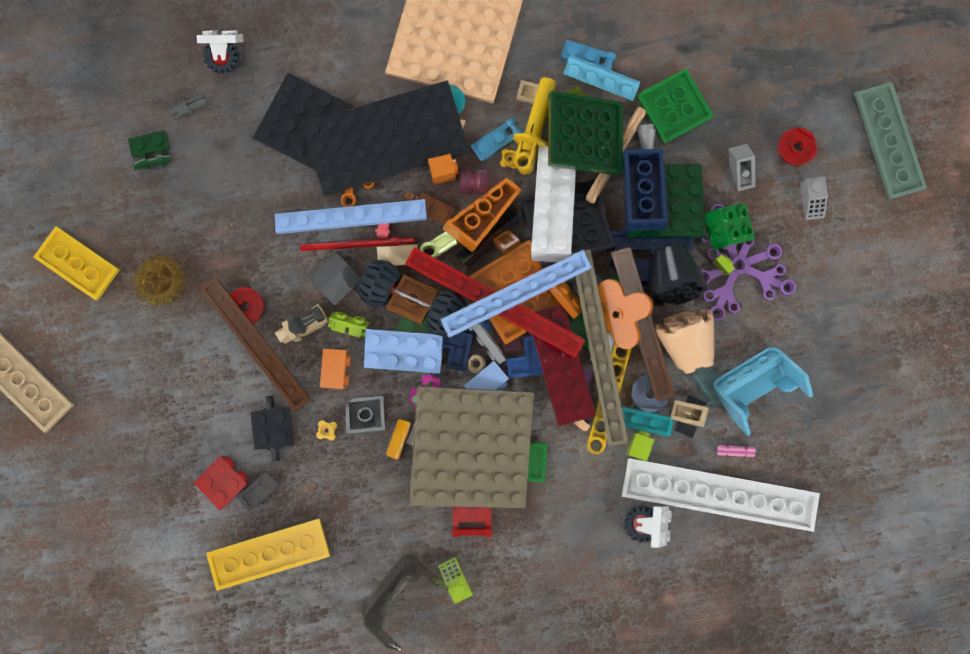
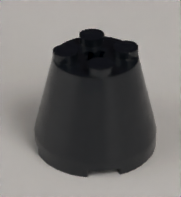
(674, 276)

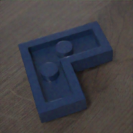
(459, 350)

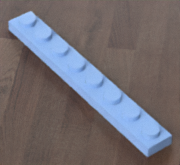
(350, 216)
(516, 293)

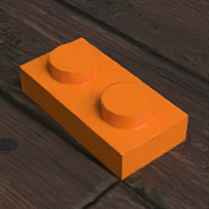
(567, 299)

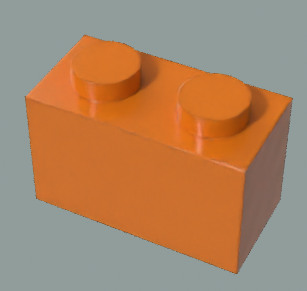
(443, 169)
(334, 369)

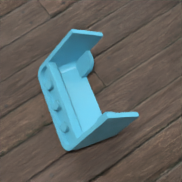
(754, 379)

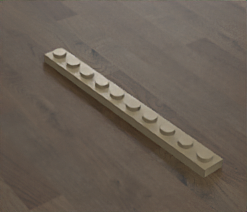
(601, 355)

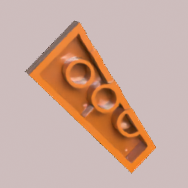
(478, 219)

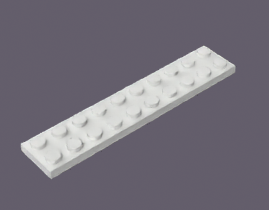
(720, 494)

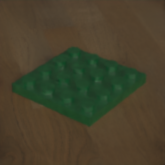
(585, 133)
(683, 202)

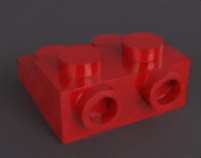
(222, 482)

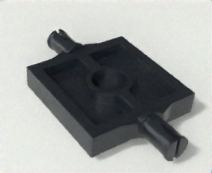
(272, 428)

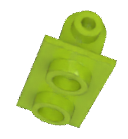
(356, 325)

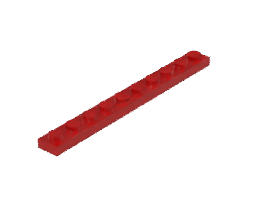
(476, 291)

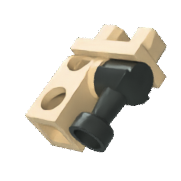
(302, 326)

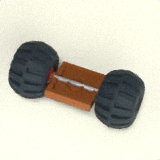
(409, 297)

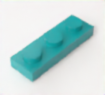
(647, 422)

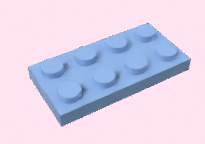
(403, 351)

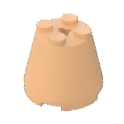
(688, 339)

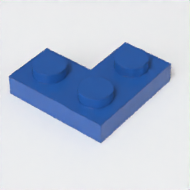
(525, 365)

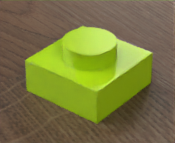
(724, 264)

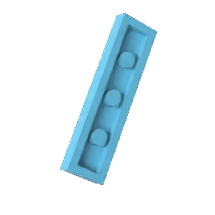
(601, 77)

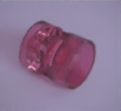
(473, 181)

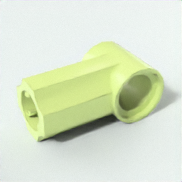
(440, 244)

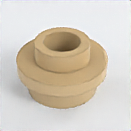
(471, 359)

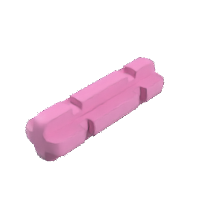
(732, 450)

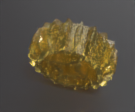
(158, 271)

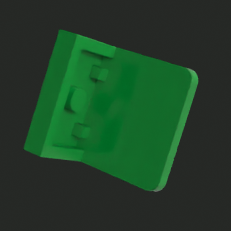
(729, 226)

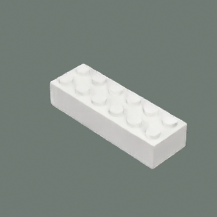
(552, 211)

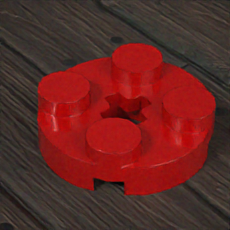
(786, 148)
(253, 299)

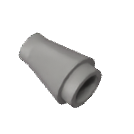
(646, 136)

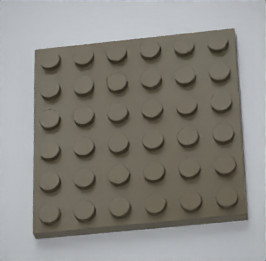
(471, 447)

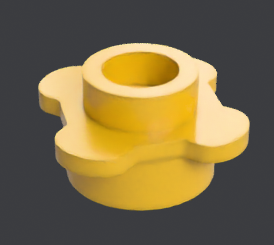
(505, 162)
(321, 430)

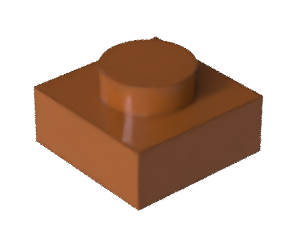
(506, 241)

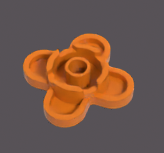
(631, 310)

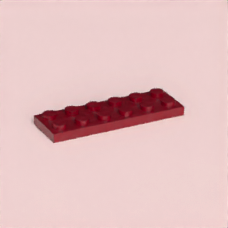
(563, 374)

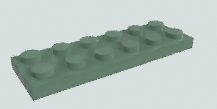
(890, 141)

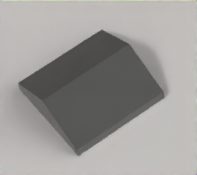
(335, 279)
(365, 415)

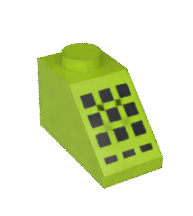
(455, 580)

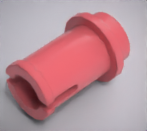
(382, 230)

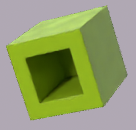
(640, 445)

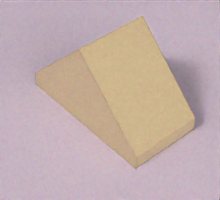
(689, 413)

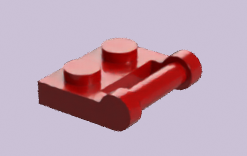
(471, 514)

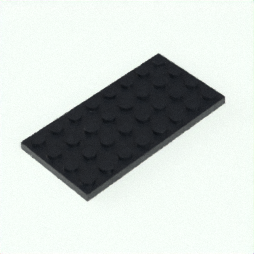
(385, 138)

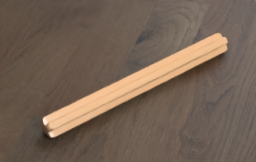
(627, 136)

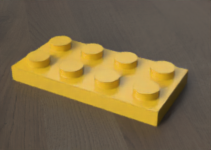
(76, 263)

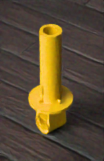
(531, 139)

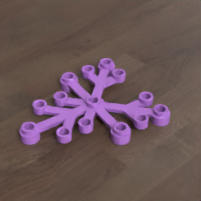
(766, 278)

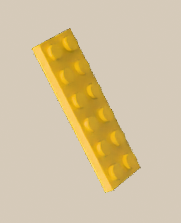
(268, 554)

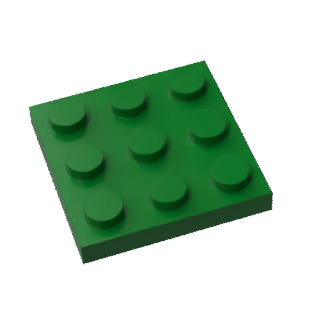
(674, 106)

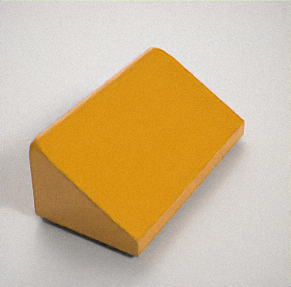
(398, 439)

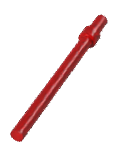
(393, 241)

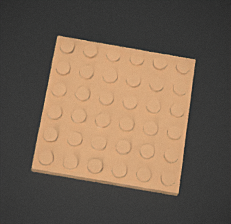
(455, 43)

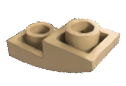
(395, 254)

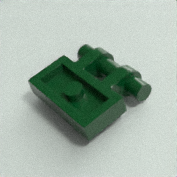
(147, 145)

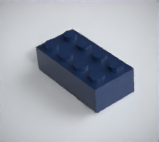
(644, 190)

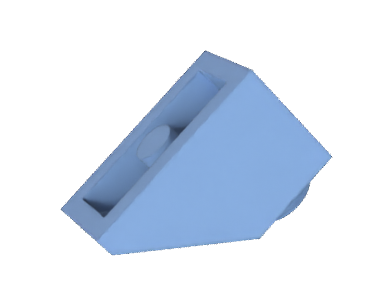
(489, 379)

